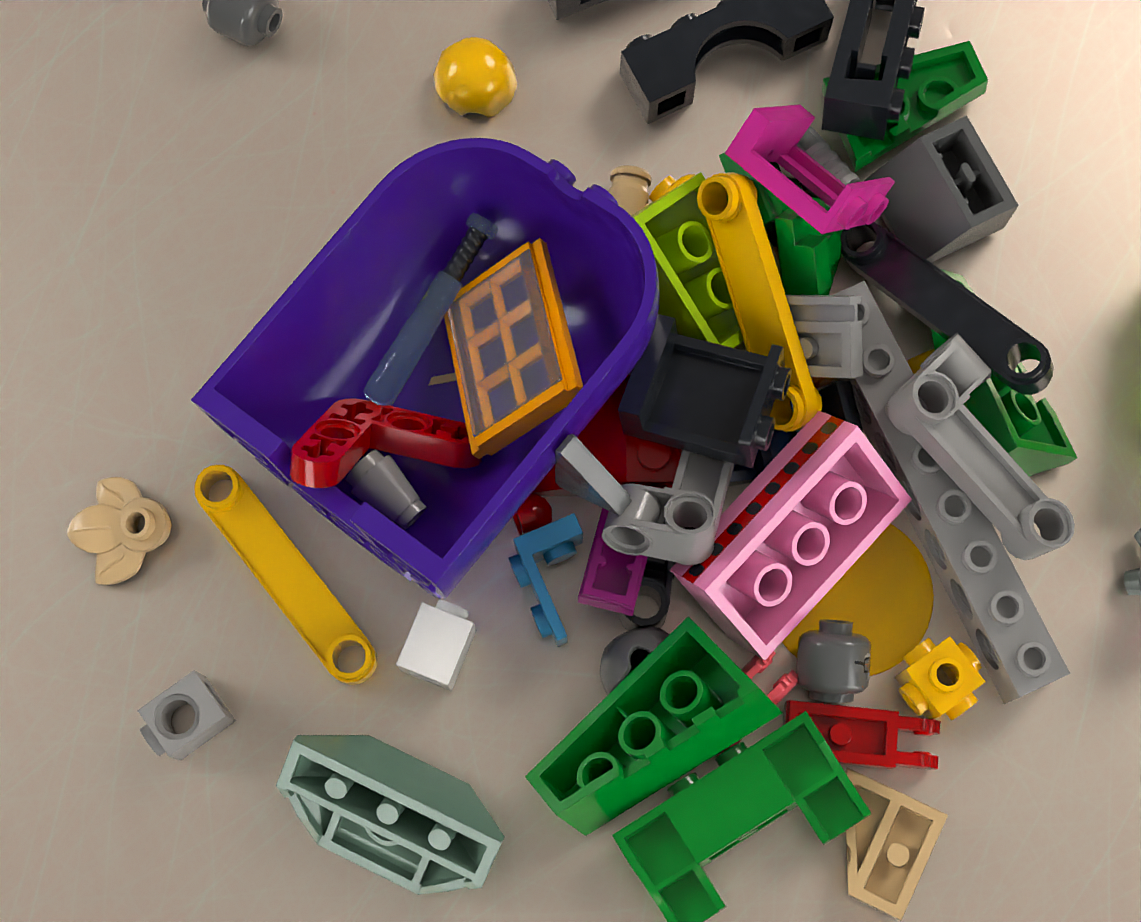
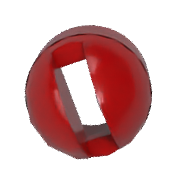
(532, 514)

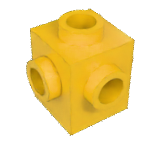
(924, 691)

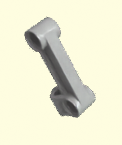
(973, 455)
(657, 516)

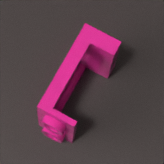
(773, 136)

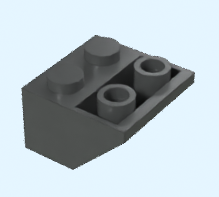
(945, 192)

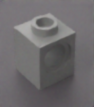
(209, 710)

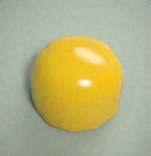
(475, 77)

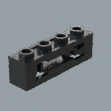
(853, 97)

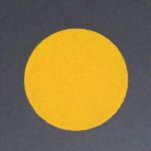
(884, 596)

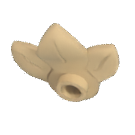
(112, 529)

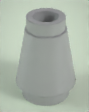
(386, 489)

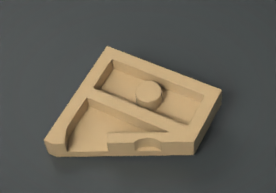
(889, 846)

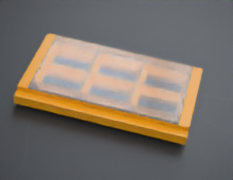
(511, 349)

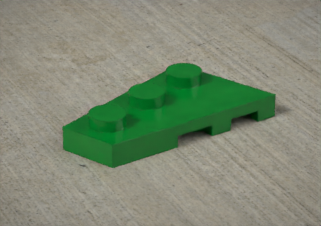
(936, 88)

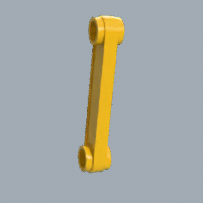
(757, 288)
(284, 573)

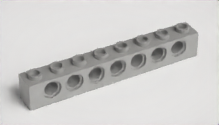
(952, 528)

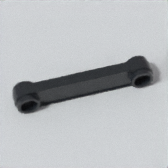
(947, 306)

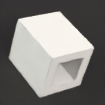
(437, 644)

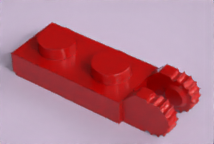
(867, 734)

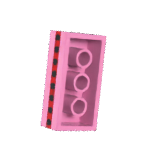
(794, 533)

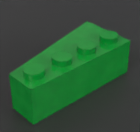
(651, 730)

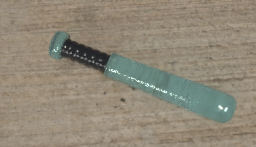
(422, 324)

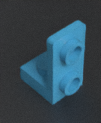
(554, 545)

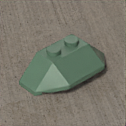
(390, 812)

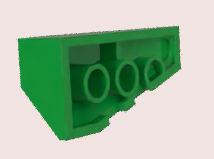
(1016, 421)

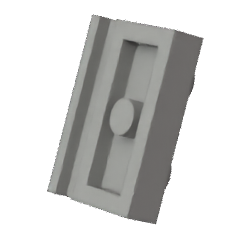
(829, 333)

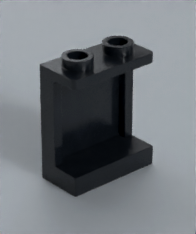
(704, 396)

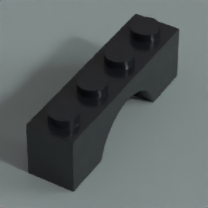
(664, 66)

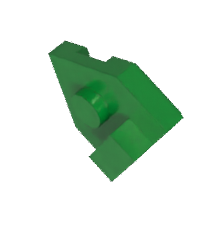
(805, 255)

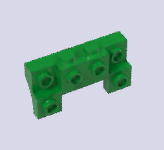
(730, 806)

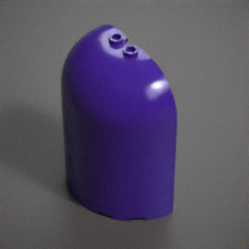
(361, 290)

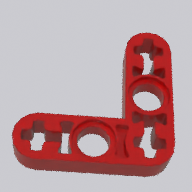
(355, 425)

